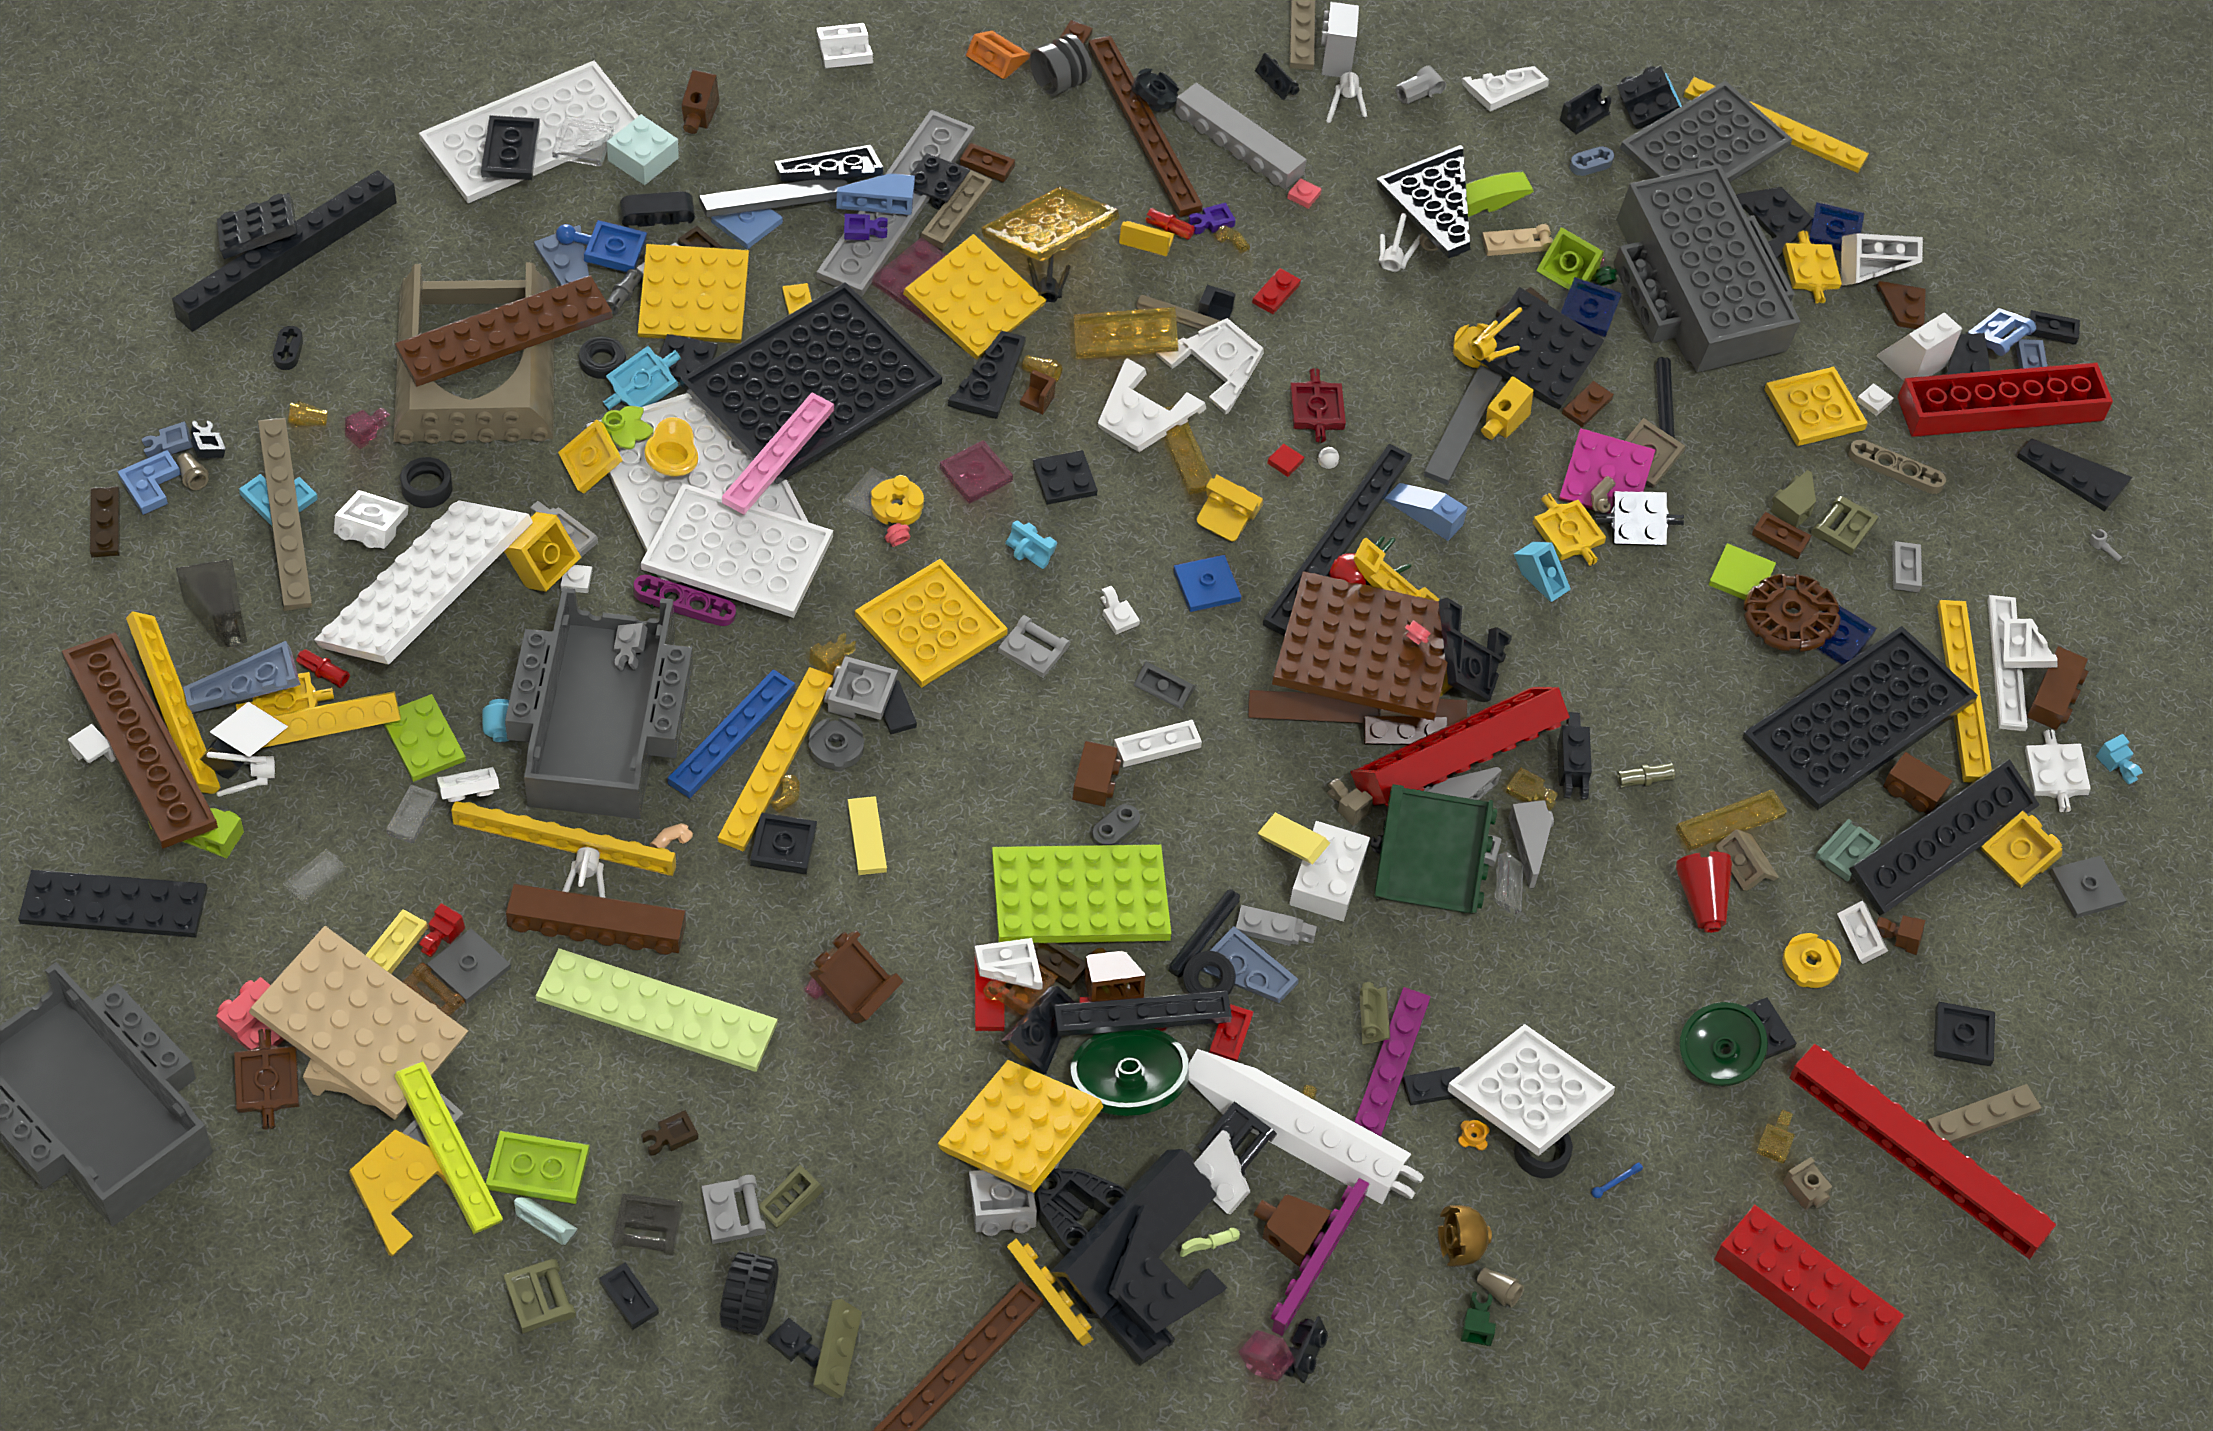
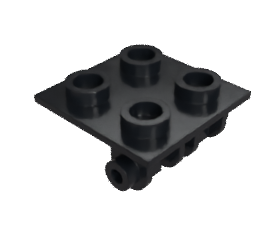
(938, 178)

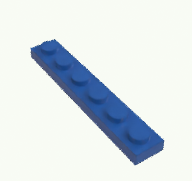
(731, 733)

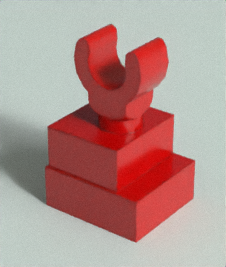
(444, 926)

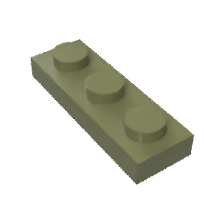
(837, 1348)

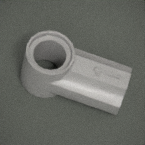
(1424, 83)

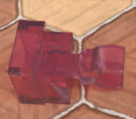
(362, 427)

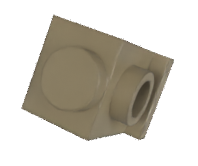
(1808, 1184)

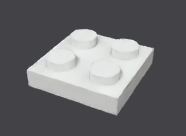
(458, 785)

